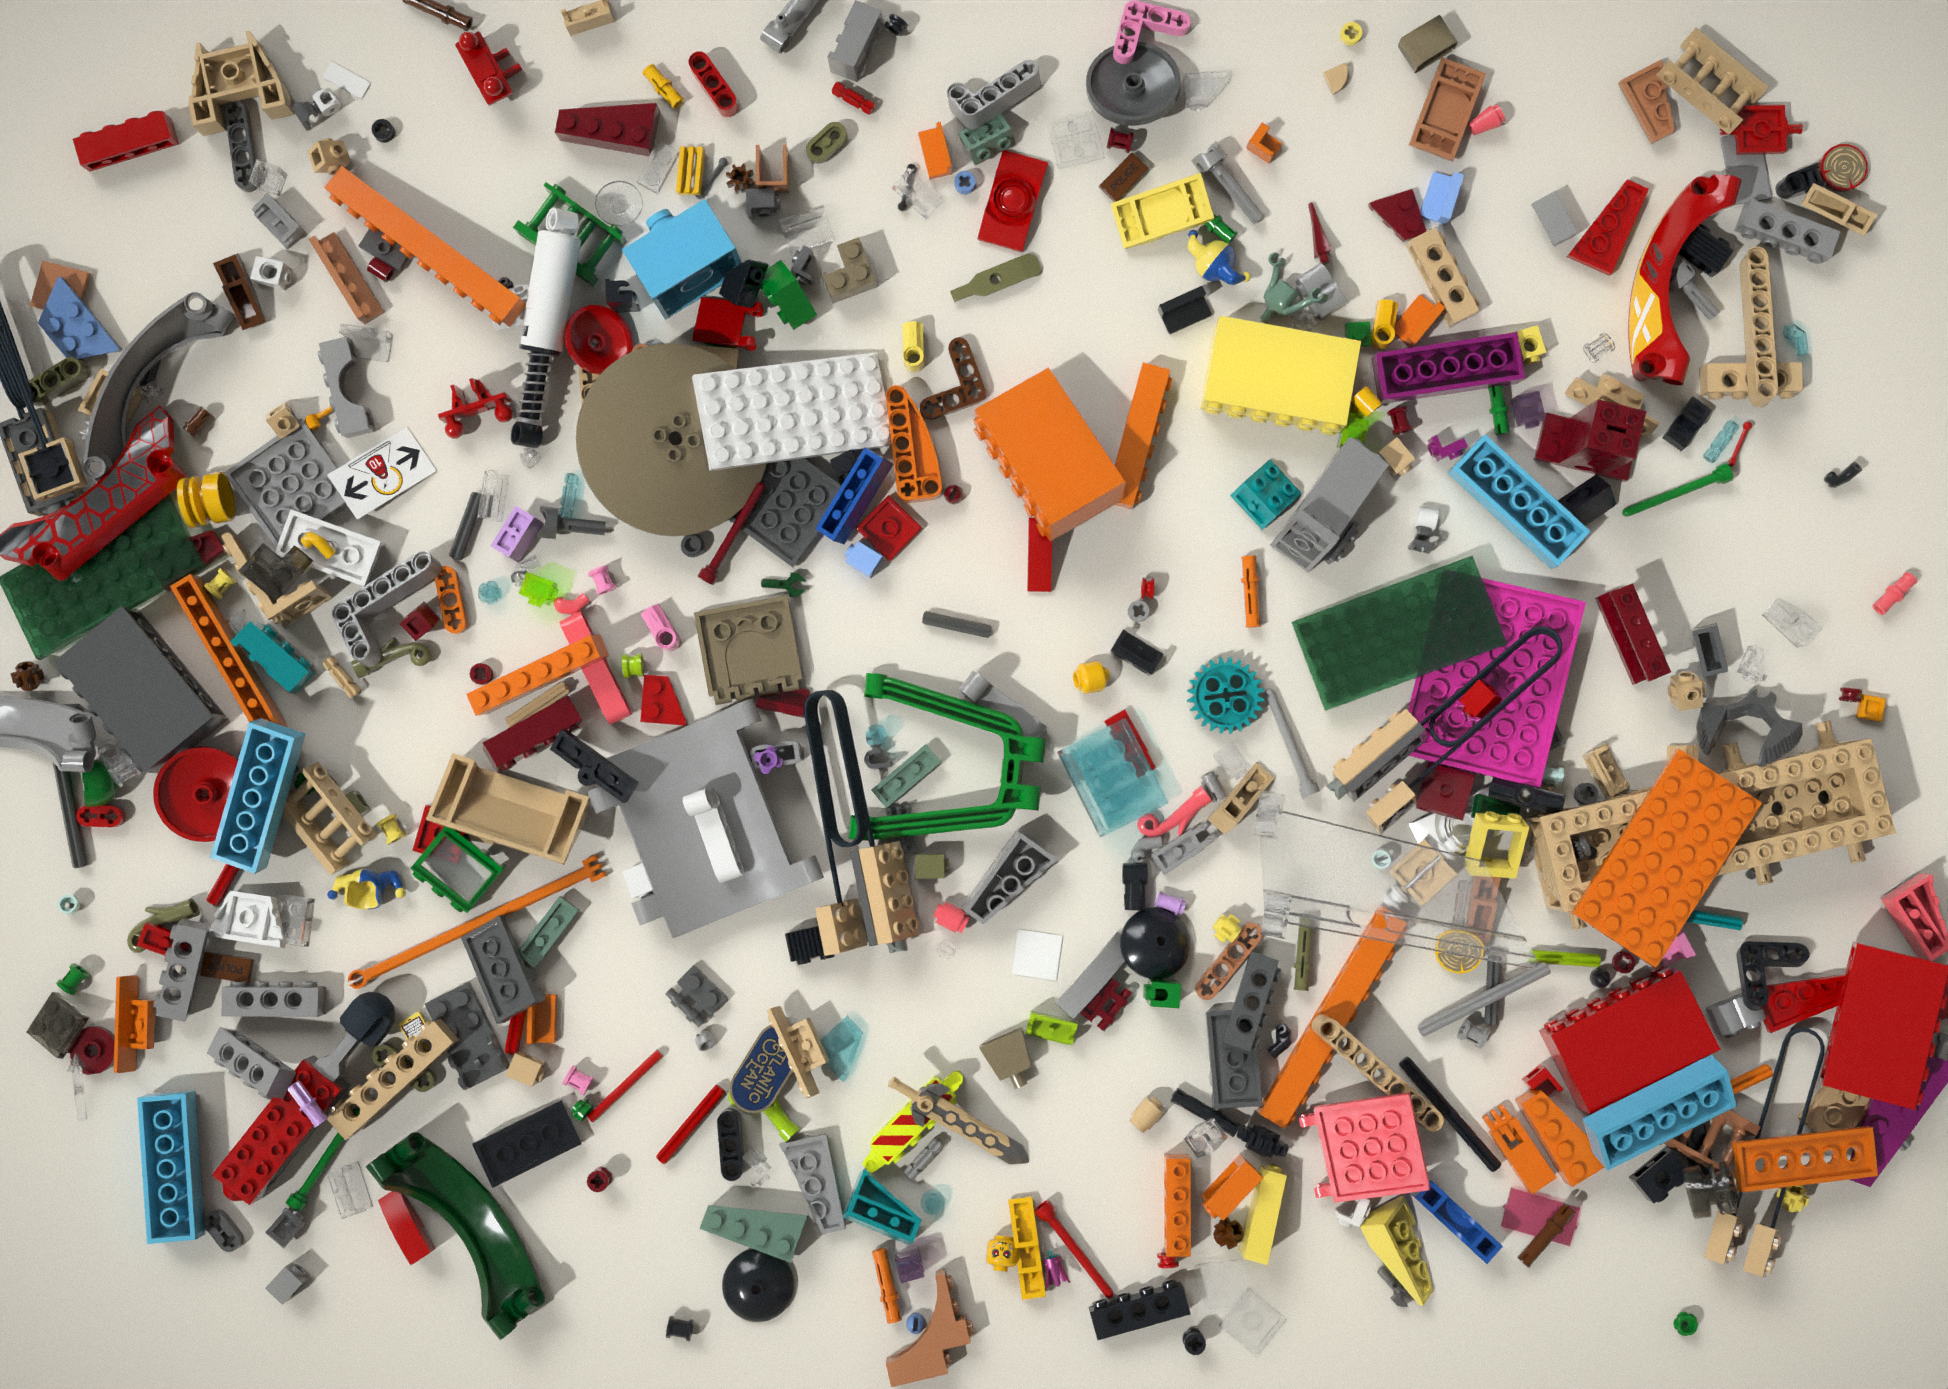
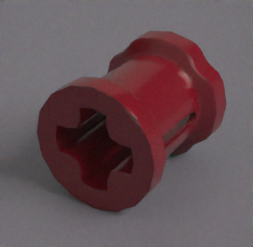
(1120, 140)
(1400, 420)
(594, 1184)

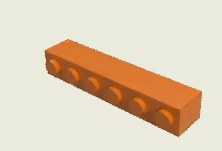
(1140, 428)
(538, 674)

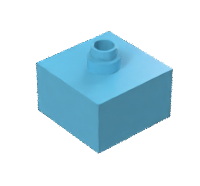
(682, 257)

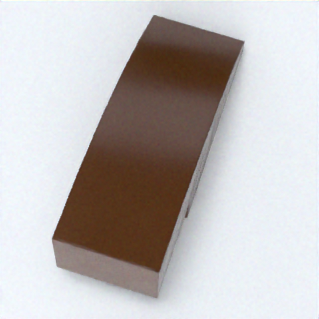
(239, 291)

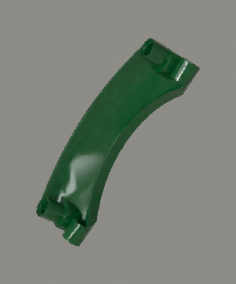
(502, 1263)

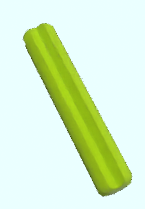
(1568, 958)

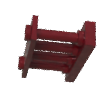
(1632, 634)

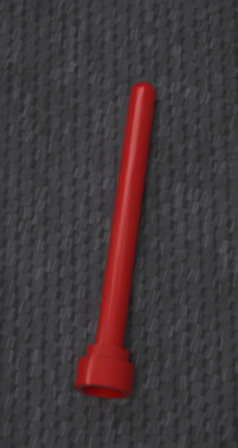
(1046, 1212)

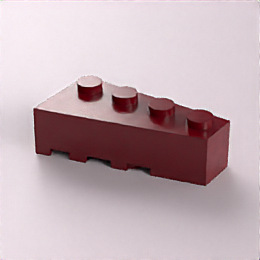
(611, 127)
(531, 734)

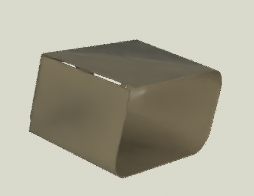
(1427, 44)

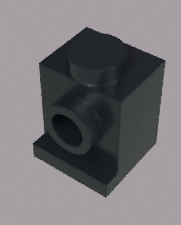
(843, 464)

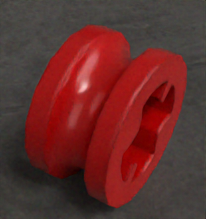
(1147, 588)
(1167, 1262)

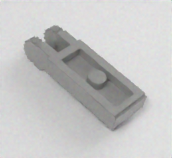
(1182, 848)

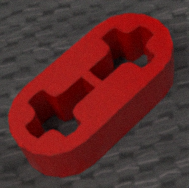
(101, 821)

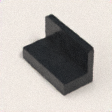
(1184, 310)
(1589, 500)

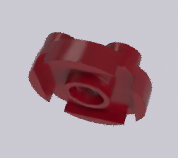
(104, 1040)

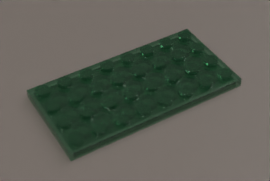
(123, 573)
(1399, 633)

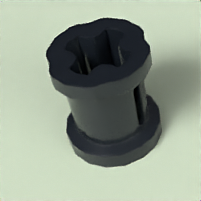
(679, 1328)
(1199, 1345)

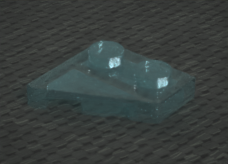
(841, 1046)

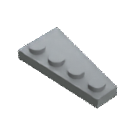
(814, 1170)

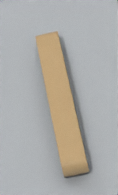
(1754, 336)
(1370, 1064)

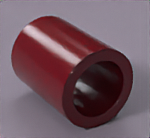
(380, 269)

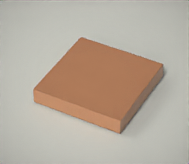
(47, 278)

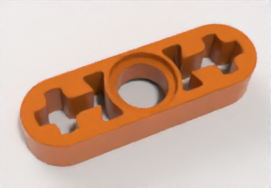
(448, 618)

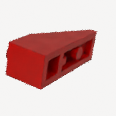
(1038, 560)

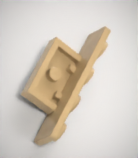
(1612, 391)
(801, 1047)

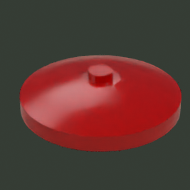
(194, 791)

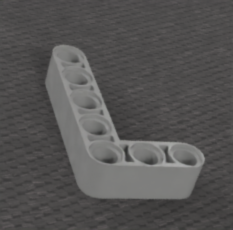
(378, 602)

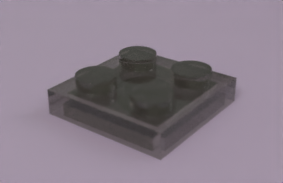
(57, 1025)

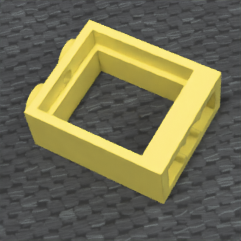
(1490, 820)

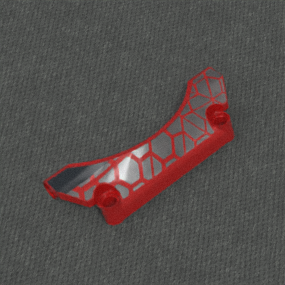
(124, 494)

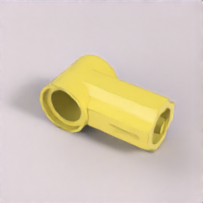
(913, 344)

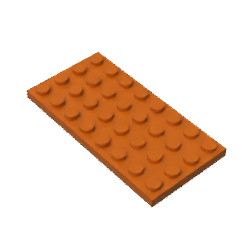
(1666, 858)

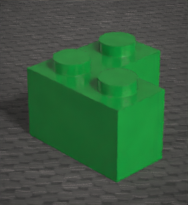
(786, 293)

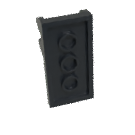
(526, 1143)

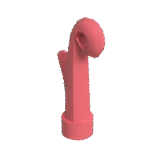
(1180, 816)

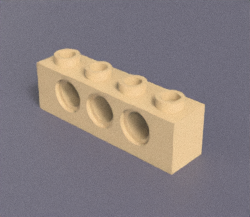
(1441, 290)
(1712, 376)

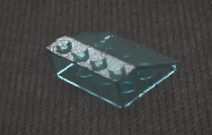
(1112, 777)

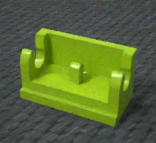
(1051, 1028)

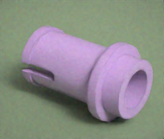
(1170, 903)

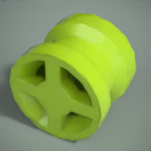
(633, 665)

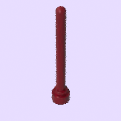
(710, 572)

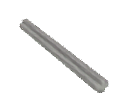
(1484, 999)

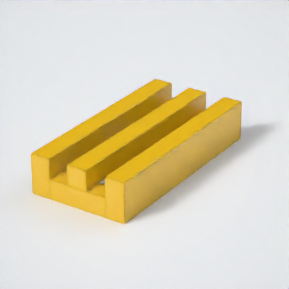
(700, 151)

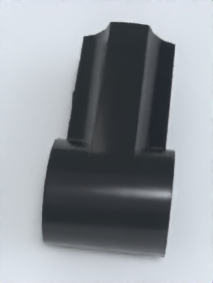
(1134, 881)

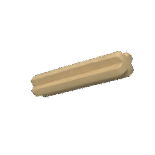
(539, 703)

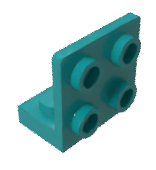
(1265, 494)

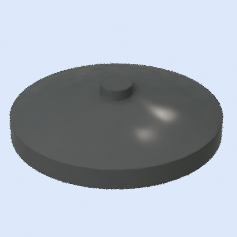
(1136, 90)

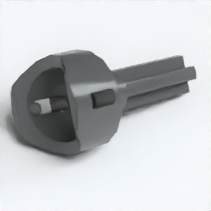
(554, 523)

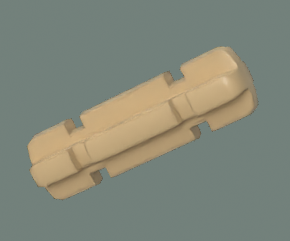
(341, 677)

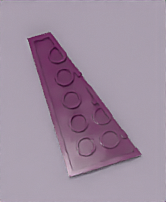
(1895, 1123)

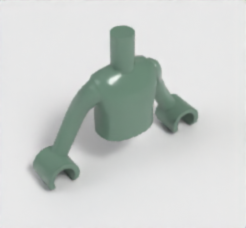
(1281, 295)

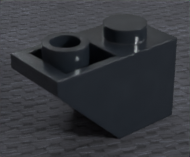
(744, 282)

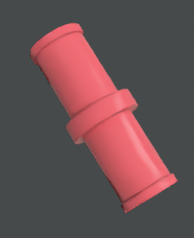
(1895, 593)

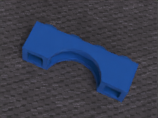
(1458, 1222)

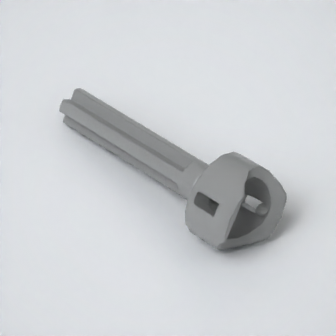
(1212, 162)

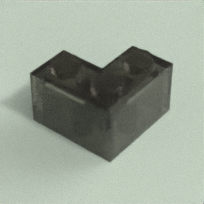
(273, 573)

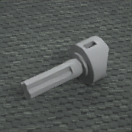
(1681, 279)

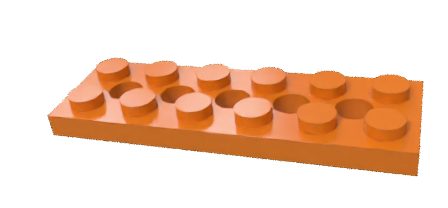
(1793, 1147)

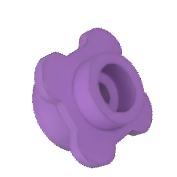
(770, 753)

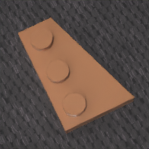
(1649, 101)

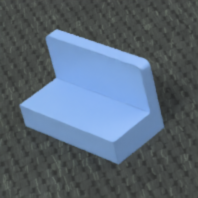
(1441, 197)

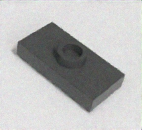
(379, 248)

